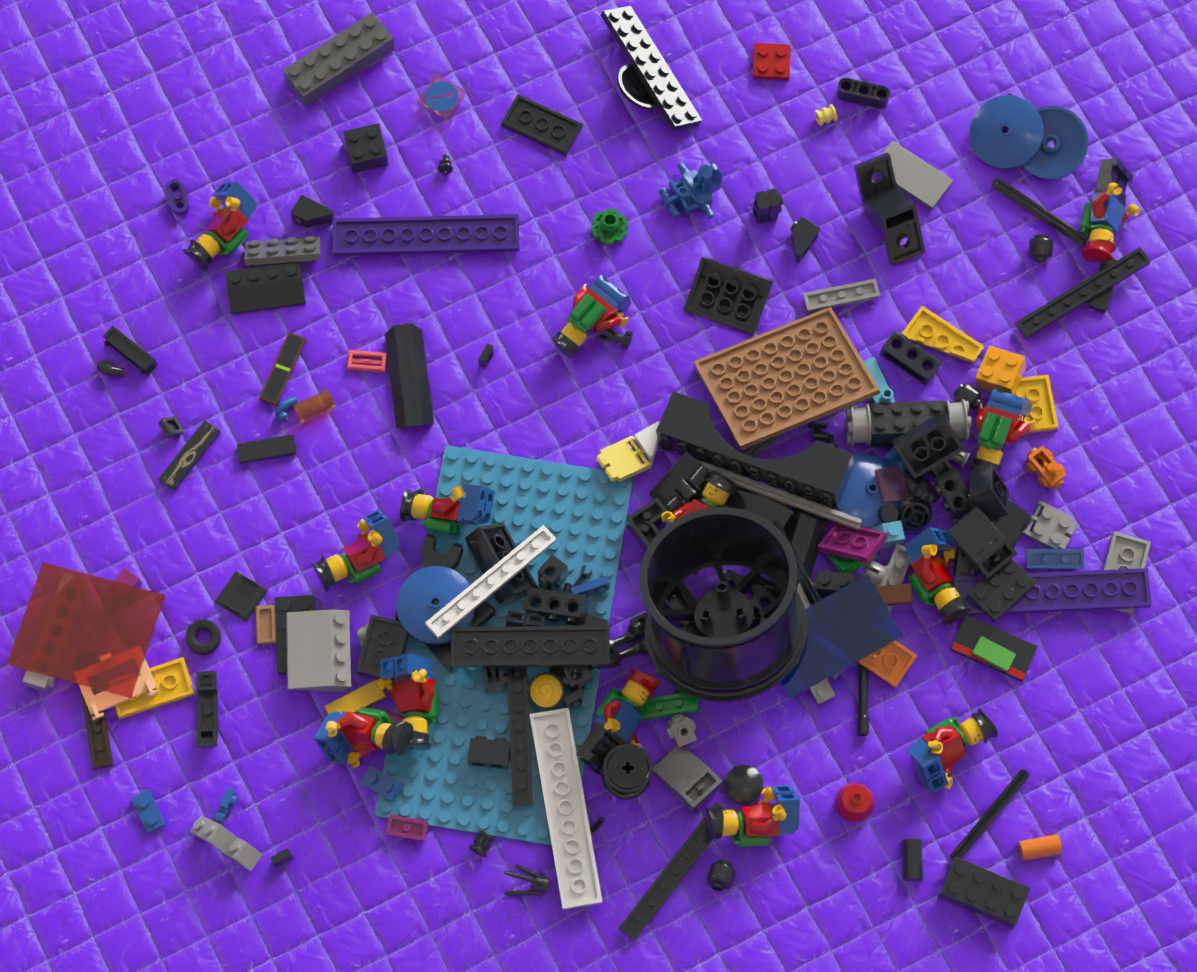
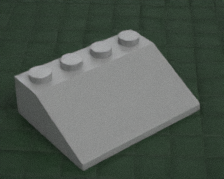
(318, 650)

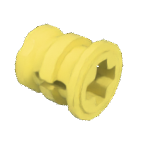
(826, 115)

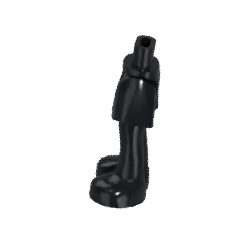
(633, 633)

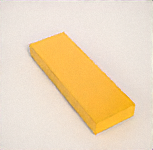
(362, 697)

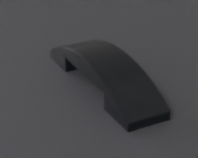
(207, 709)

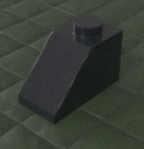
(310, 213)
(802, 237)

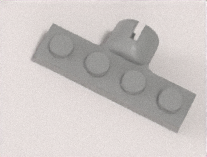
(892, 573)

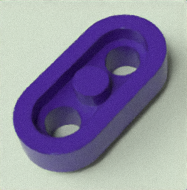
(177, 198)

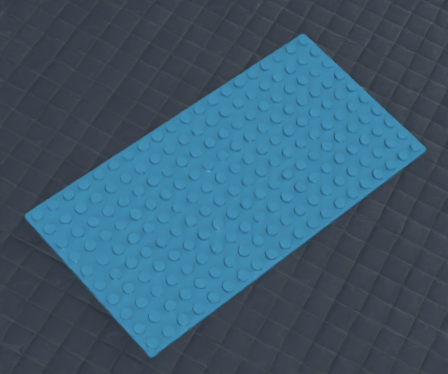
(589, 525)

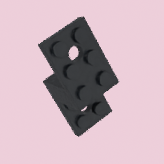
(889, 208)

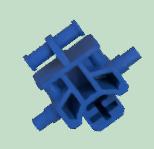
(693, 190)

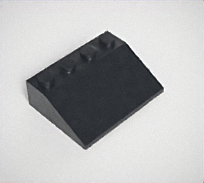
(728, 294)

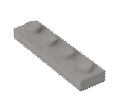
(841, 295)

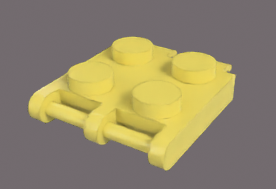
(622, 461)

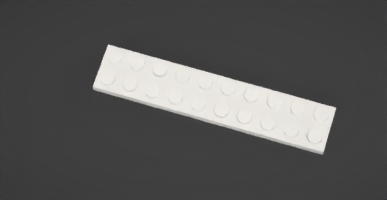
(565, 809)

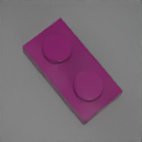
(407, 827)

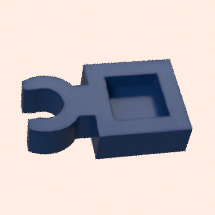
(228, 801)

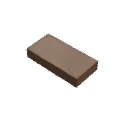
(266, 625)

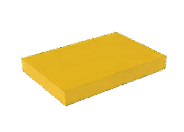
(1039, 393)

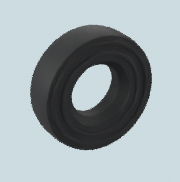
(197, 626)

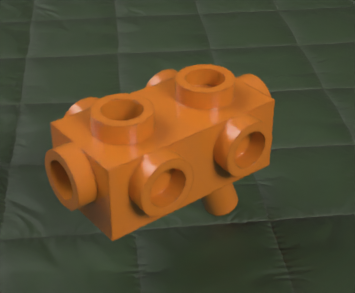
(1050, 472)

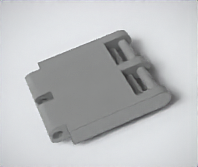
(1050, 527)

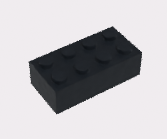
(984, 892)

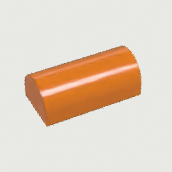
(1040, 847)

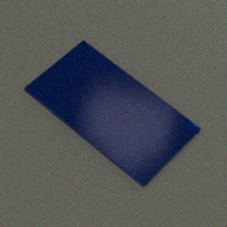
(841, 633)

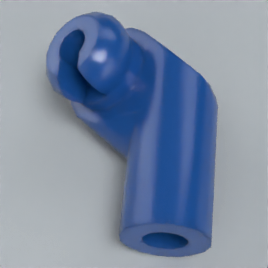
(283, 407)

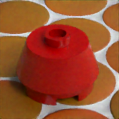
(855, 802)

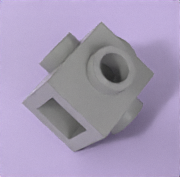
(681, 729)

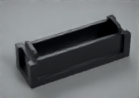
(130, 350)

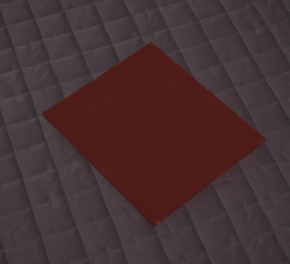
(86, 630)

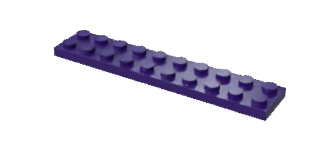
(426, 235)
(1074, 591)

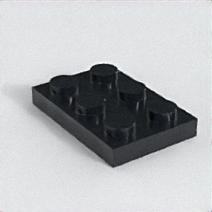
(1001, 590)

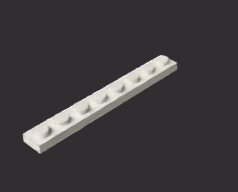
(490, 582)

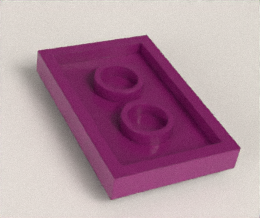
(853, 543)

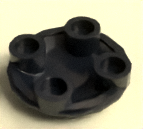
(743, 784)

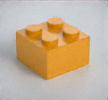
(1000, 370)

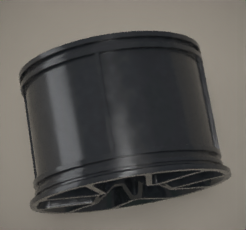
(724, 657)

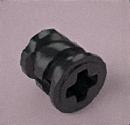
(483, 836)

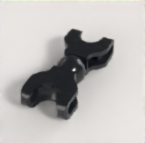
(431, 558)

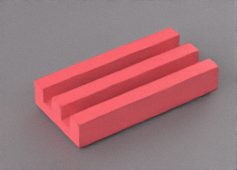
(382, 369)

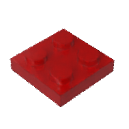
(771, 61)

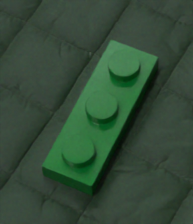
(668, 706)

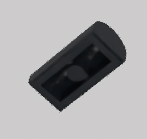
(912, 860)

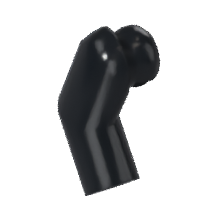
(108, 369)

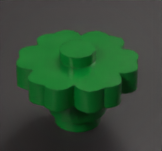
(609, 227)

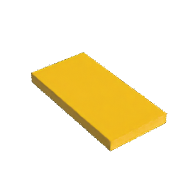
(172, 684)

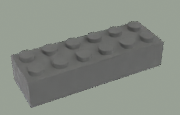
(338, 59)

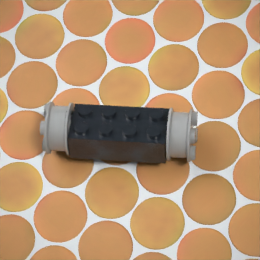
(883, 422)

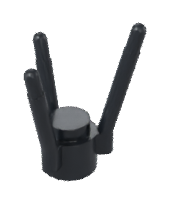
(538, 882)

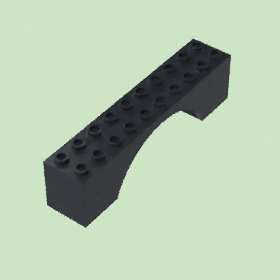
(815, 473)

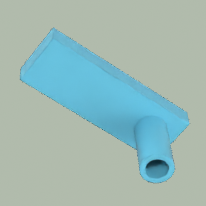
(886, 393)

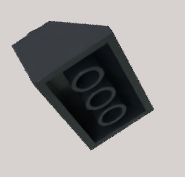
(265, 287)
(489, 546)

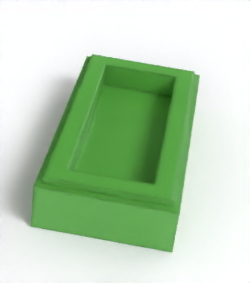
(993, 654)

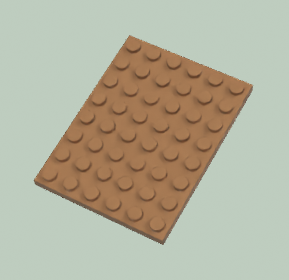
(786, 378)

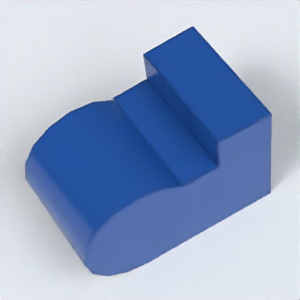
(895, 460)

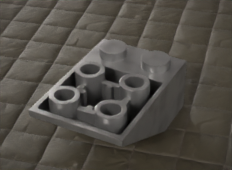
(687, 777)

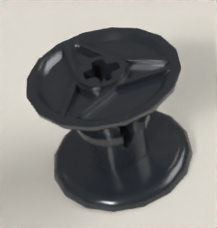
(639, 767)

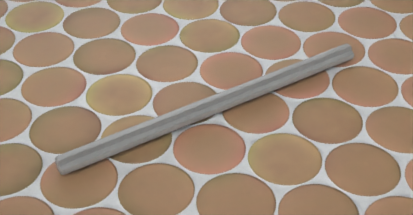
(789, 498)

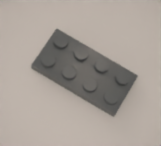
(282, 251)

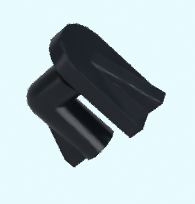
(824, 436)

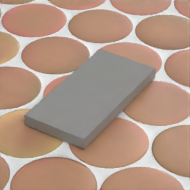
(917, 176)
(1126, 553)

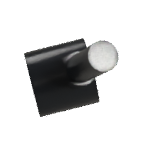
(583, 576)

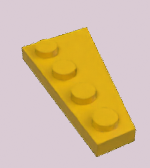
(938, 334)

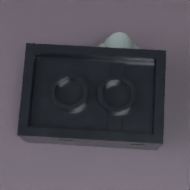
(379, 640)

